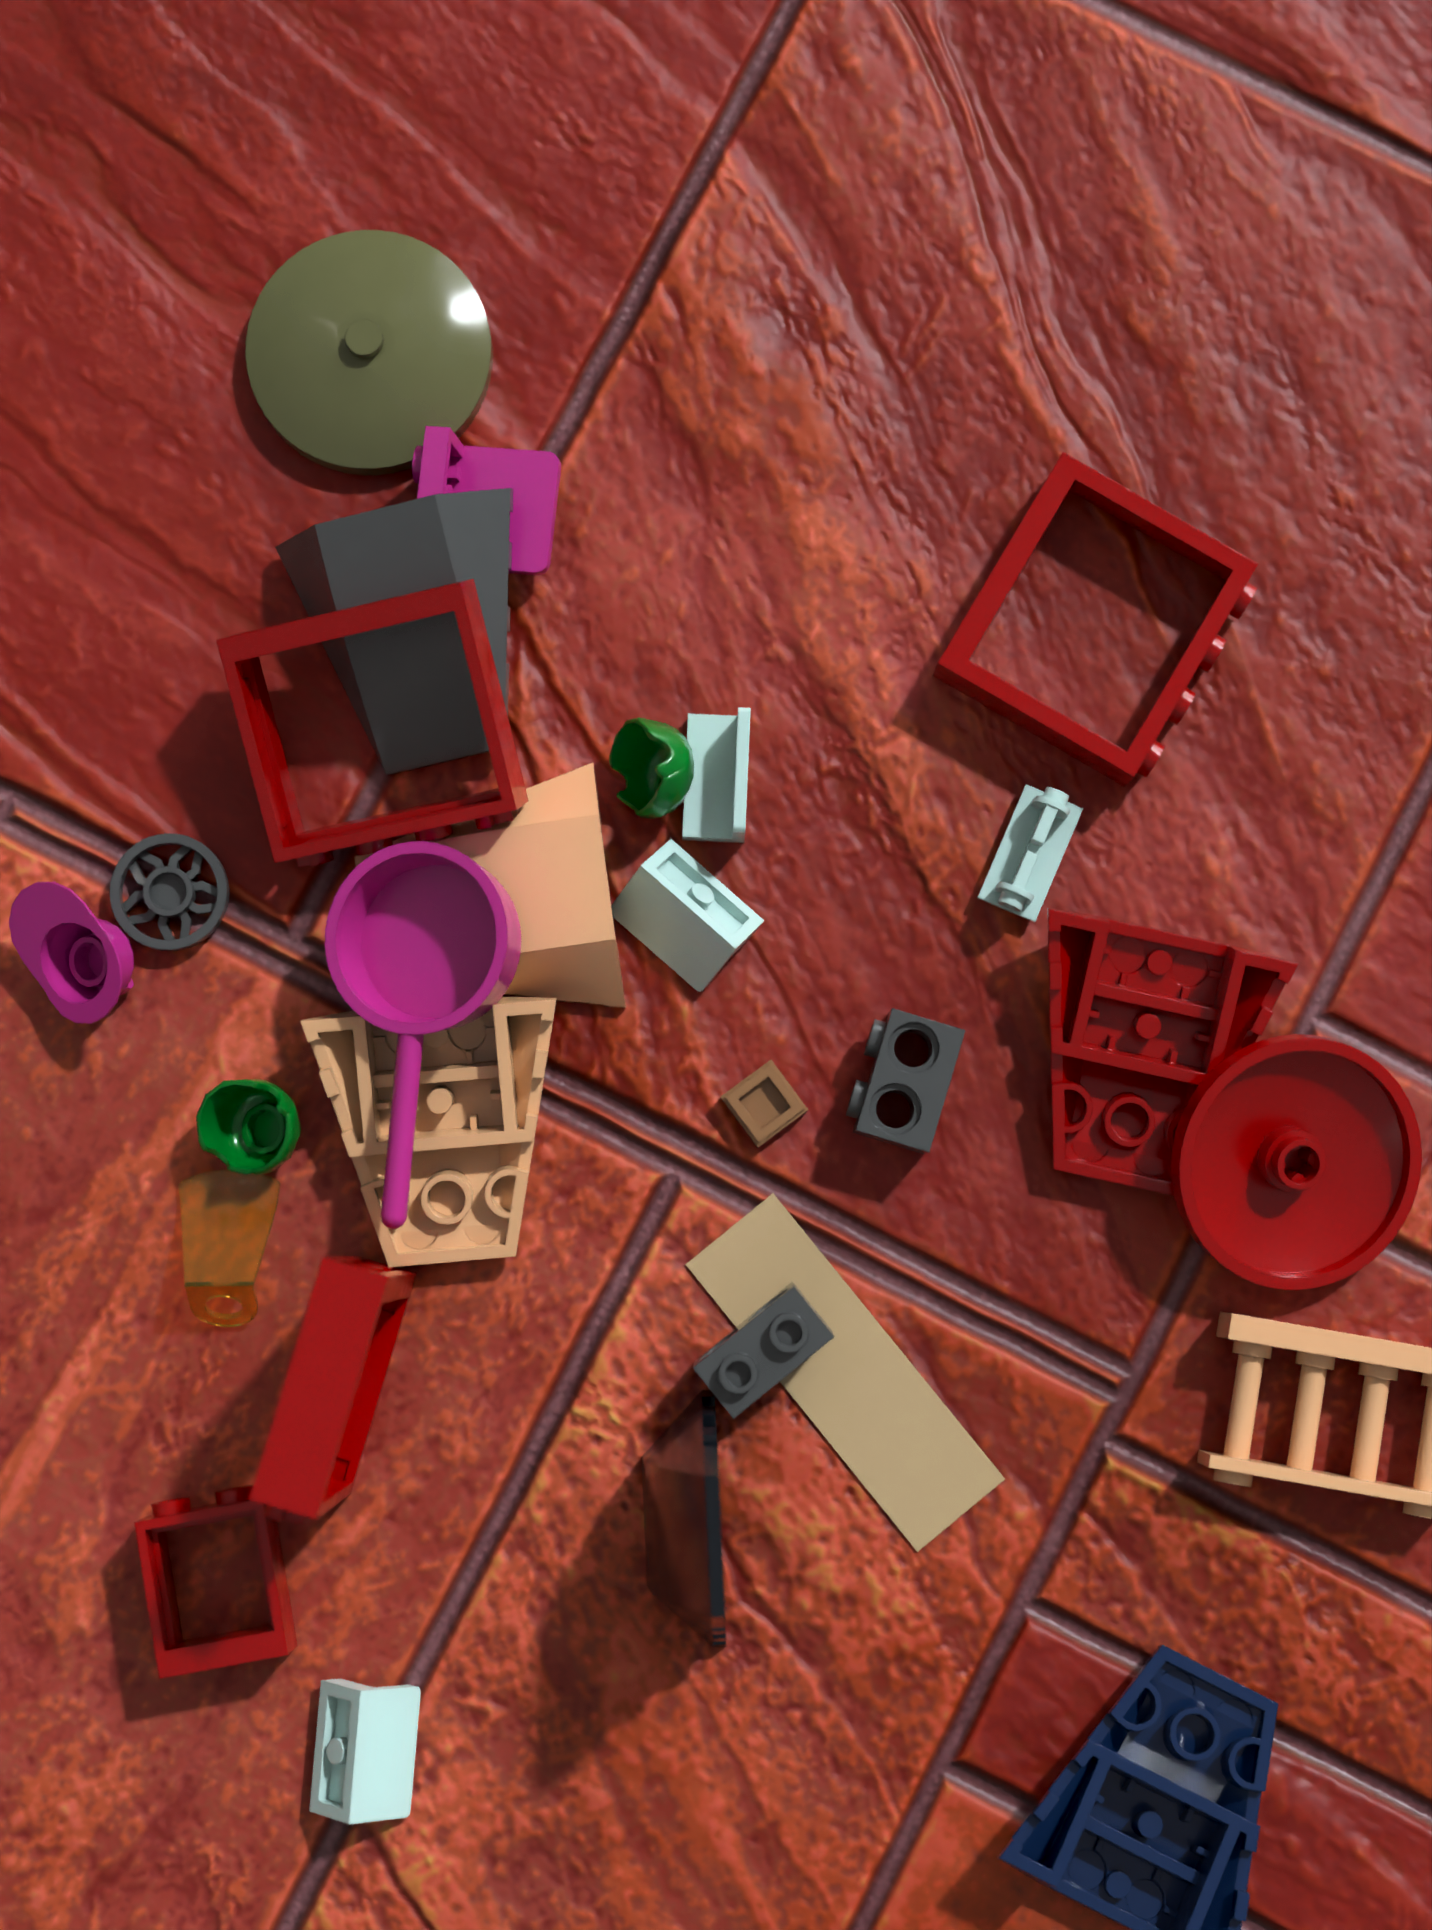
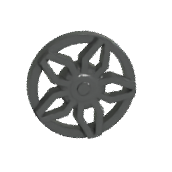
(169, 892)

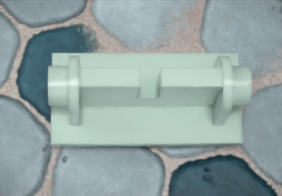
(1030, 851)

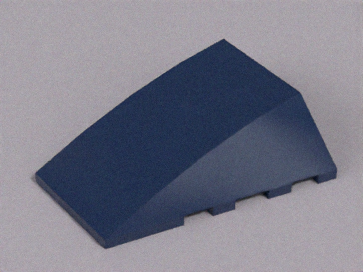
(1158, 1803)

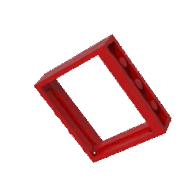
(1202, 651)
(266, 755)
(332, 1387)

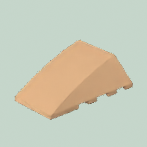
(559, 886)
(470, 1129)

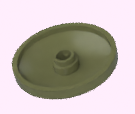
(366, 349)

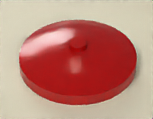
(1296, 1161)

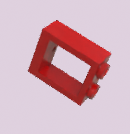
(220, 1650)

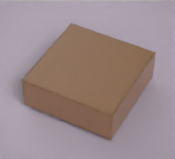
(764, 1103)

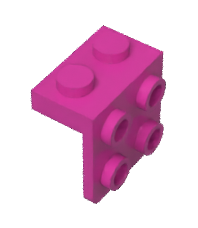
(450, 467)

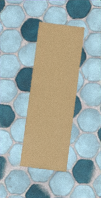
(856, 1385)

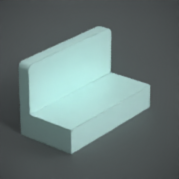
(718, 790)
(684, 915)
(364, 1751)

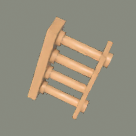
(1317, 1353)

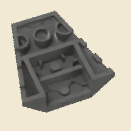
(411, 676)

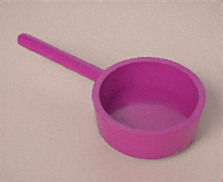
(418, 950)

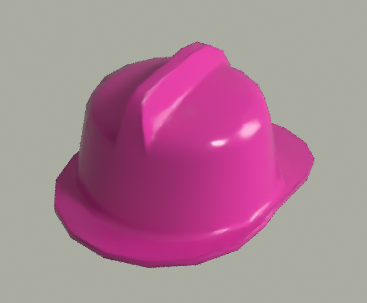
(70, 952)

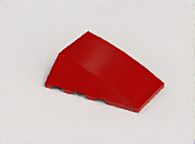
(1135, 1034)

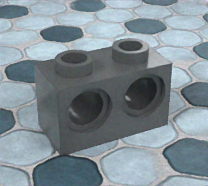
(921, 1086)
(763, 1350)

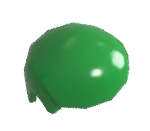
(654, 764)
(248, 1125)

